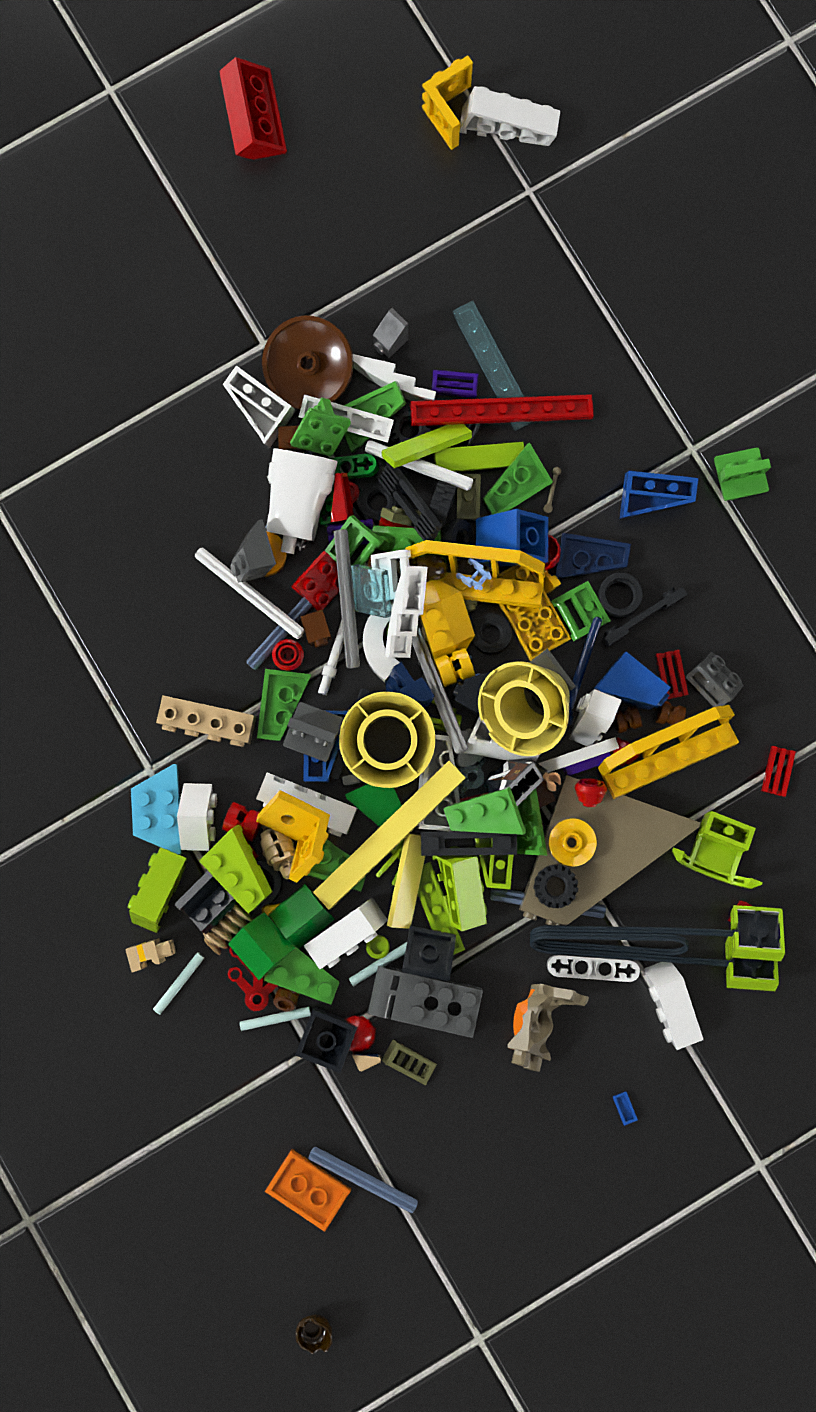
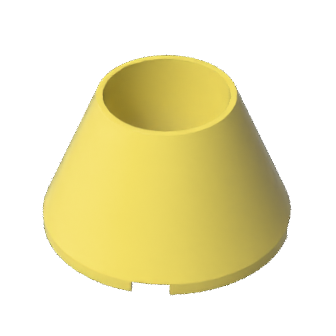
(510, 717)
(354, 732)

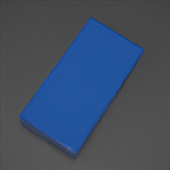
(625, 1108)

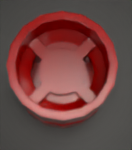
(249, 826)

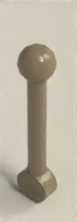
(548, 507)

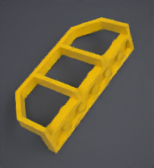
(494, 590)
(671, 759)

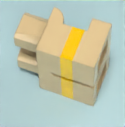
(149, 950)

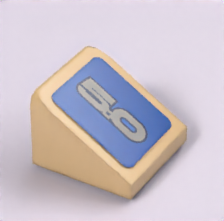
(366, 1060)

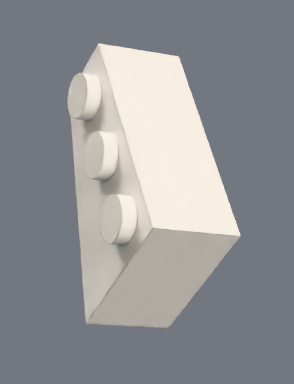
(483, 745)
(346, 934)

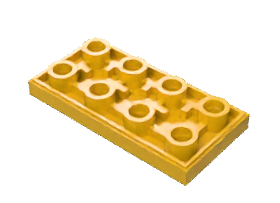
(534, 627)

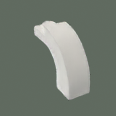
(375, 648)

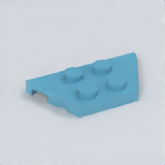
(156, 809)

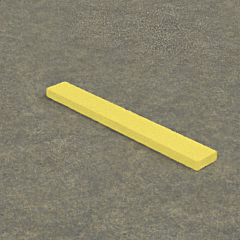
(389, 835)

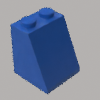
(514, 531)
(633, 684)

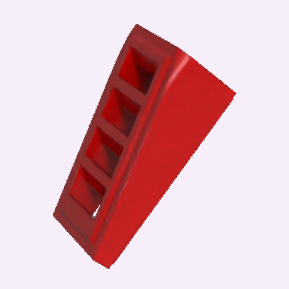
(342, 501)

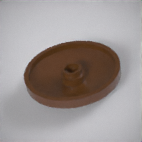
(307, 359)

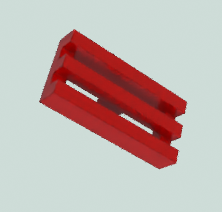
(684, 692)
(787, 772)

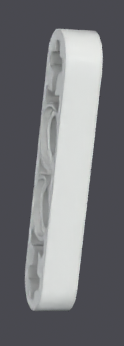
(580, 755)
(593, 965)

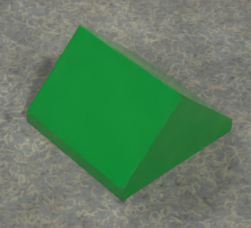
(301, 916)
(261, 945)

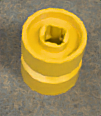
(446, 669)

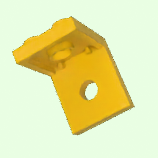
(442, 88)
(305, 826)

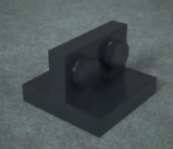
(206, 902)
(429, 953)

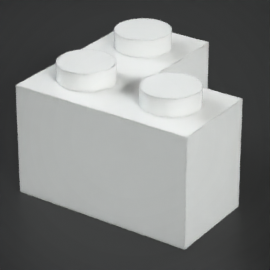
(196, 817)

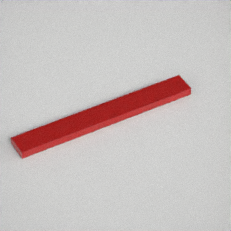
(501, 410)

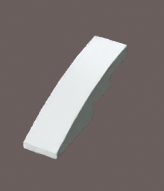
(384, 373)
(361, 421)
(405, 611)

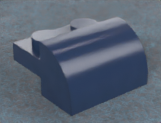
(401, 682)

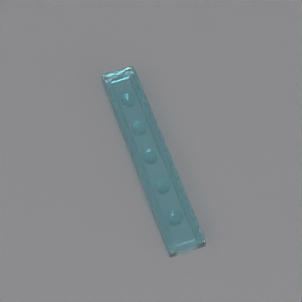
(488, 354)

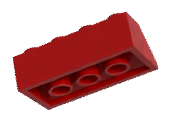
(252, 110)

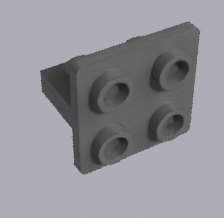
(715, 680)
(312, 731)

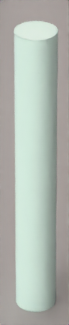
(371, 969)
(178, 983)
(275, 1018)

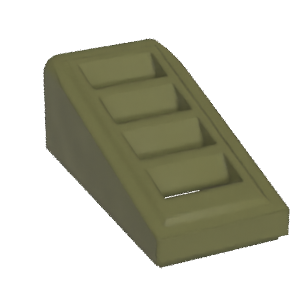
(391, 1052)

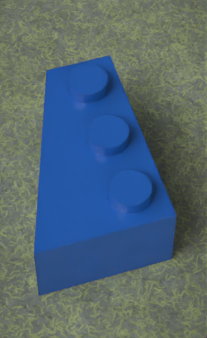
(655, 492)

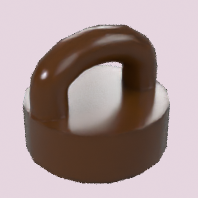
(286, 999)

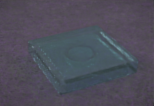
(371, 590)

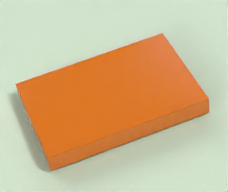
(308, 1190)

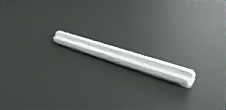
(250, 593)

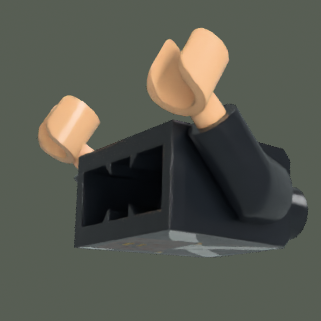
(521, 777)

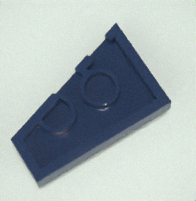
(590, 555)

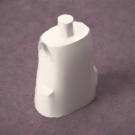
(297, 494)

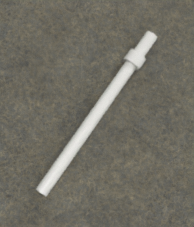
(329, 671)

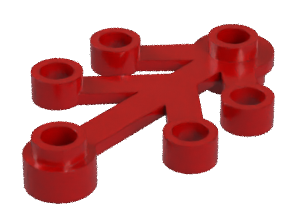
(250, 991)

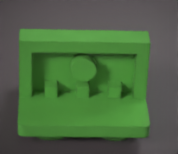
(320, 429)
(742, 473)

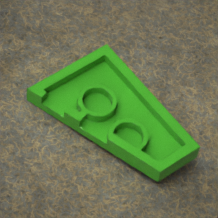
(382, 402)
(518, 482)
(399, 538)
(487, 814)
(533, 840)
(303, 976)

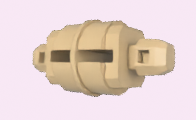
(273, 850)

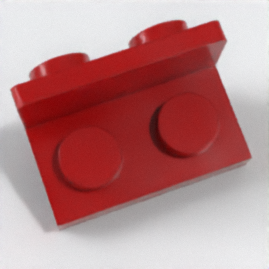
(319, 582)

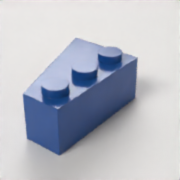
(318, 770)

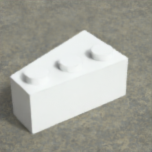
(259, 404)
(595, 716)
(673, 1005)

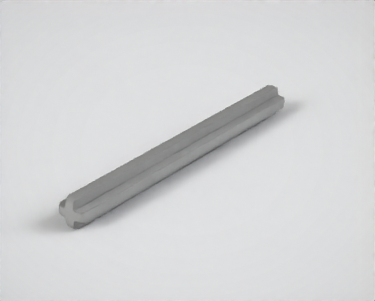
(346, 598)
(441, 698)

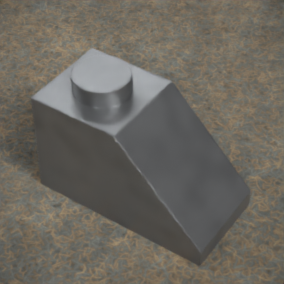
(390, 334)

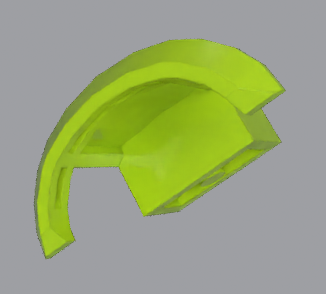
(719, 849)

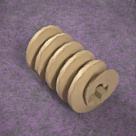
(226, 928)

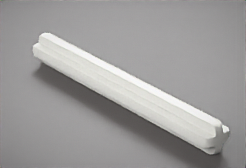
(426, 468)

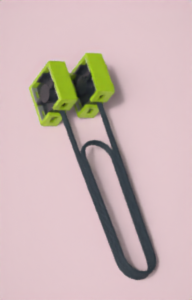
(751, 946)

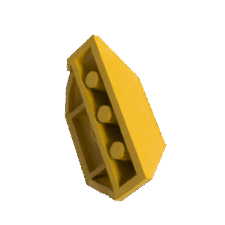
(445, 619)

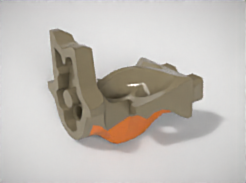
(531, 1031)

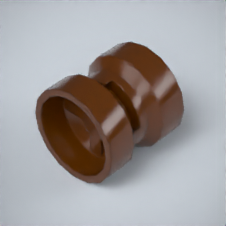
(670, 714)
(627, 719)

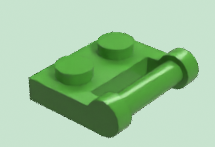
(356, 533)
(586, 605)

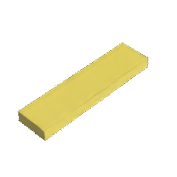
(406, 883)

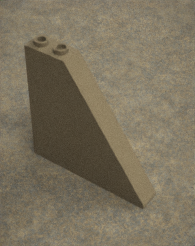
(627, 838)

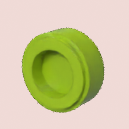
(378, 947)

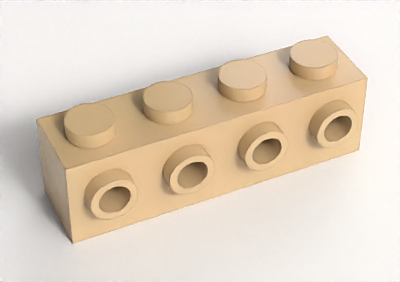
(207, 720)

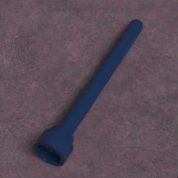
(582, 664)

